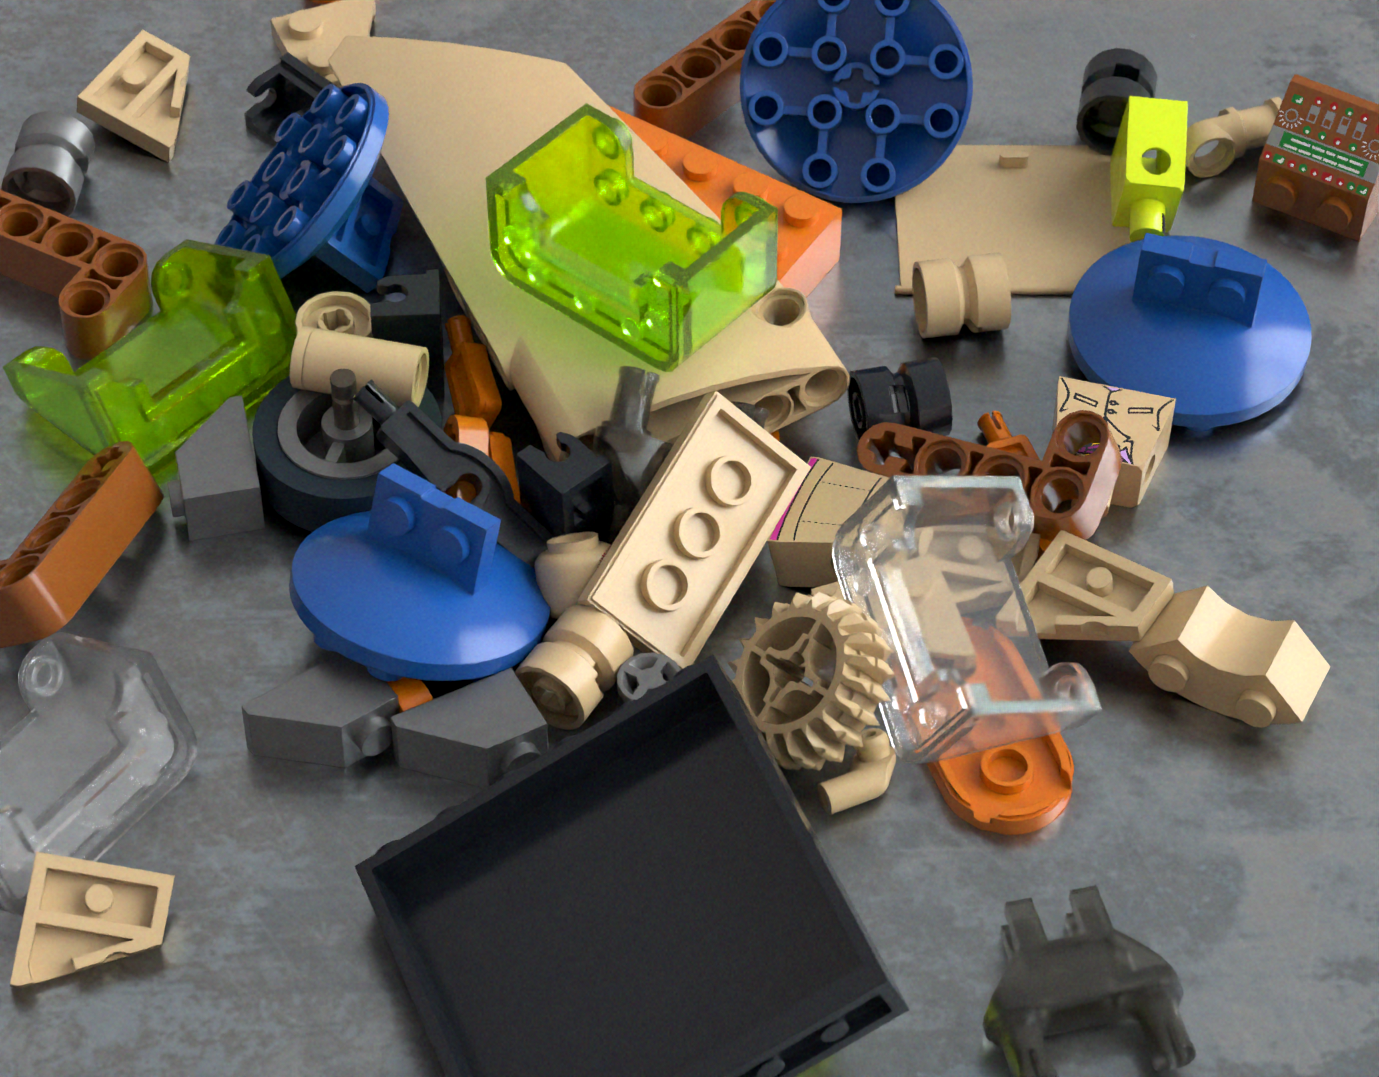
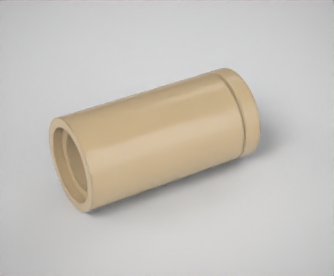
(393, 366)

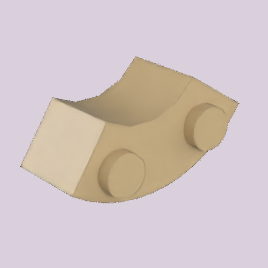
(1232, 660)

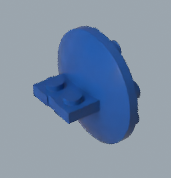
(856, 94)
(320, 191)
(1191, 326)
(418, 587)

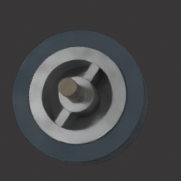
(321, 451)

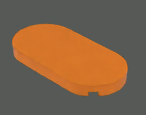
(1009, 786)

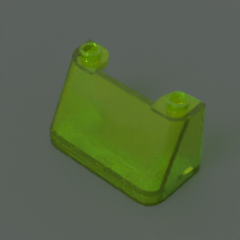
(217, 337)

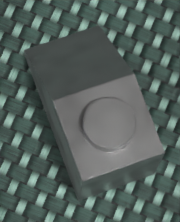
(218, 477)
(323, 716)
(472, 732)

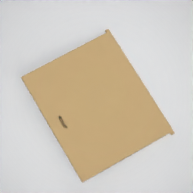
(1029, 202)

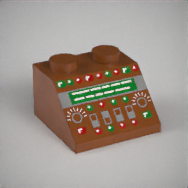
(1322, 159)

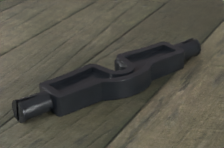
(441, 461)

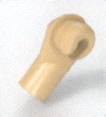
(867, 776)

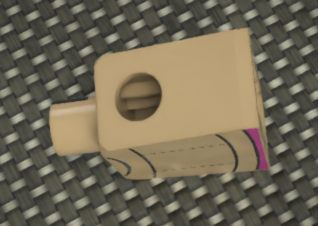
(806, 531)

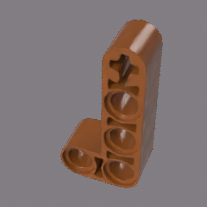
(93, 273)
(1045, 481)
(75, 544)

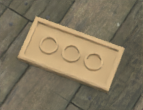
(695, 531)

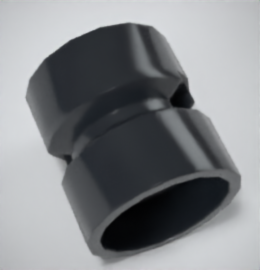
(1105, 92)
(919, 392)

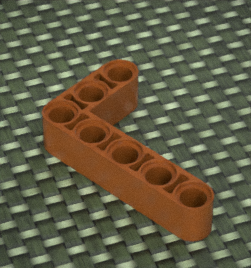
(700, 78)

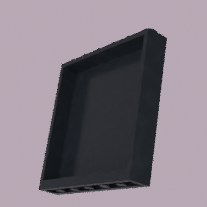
(633, 908)

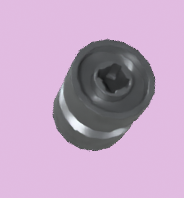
(50, 161)

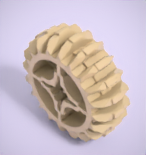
(834, 649)

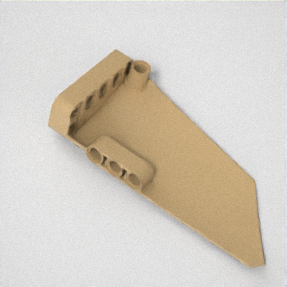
(469, 112)

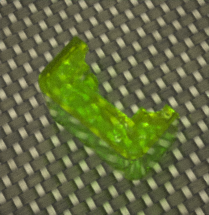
(619, 252)

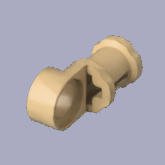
(1235, 133)

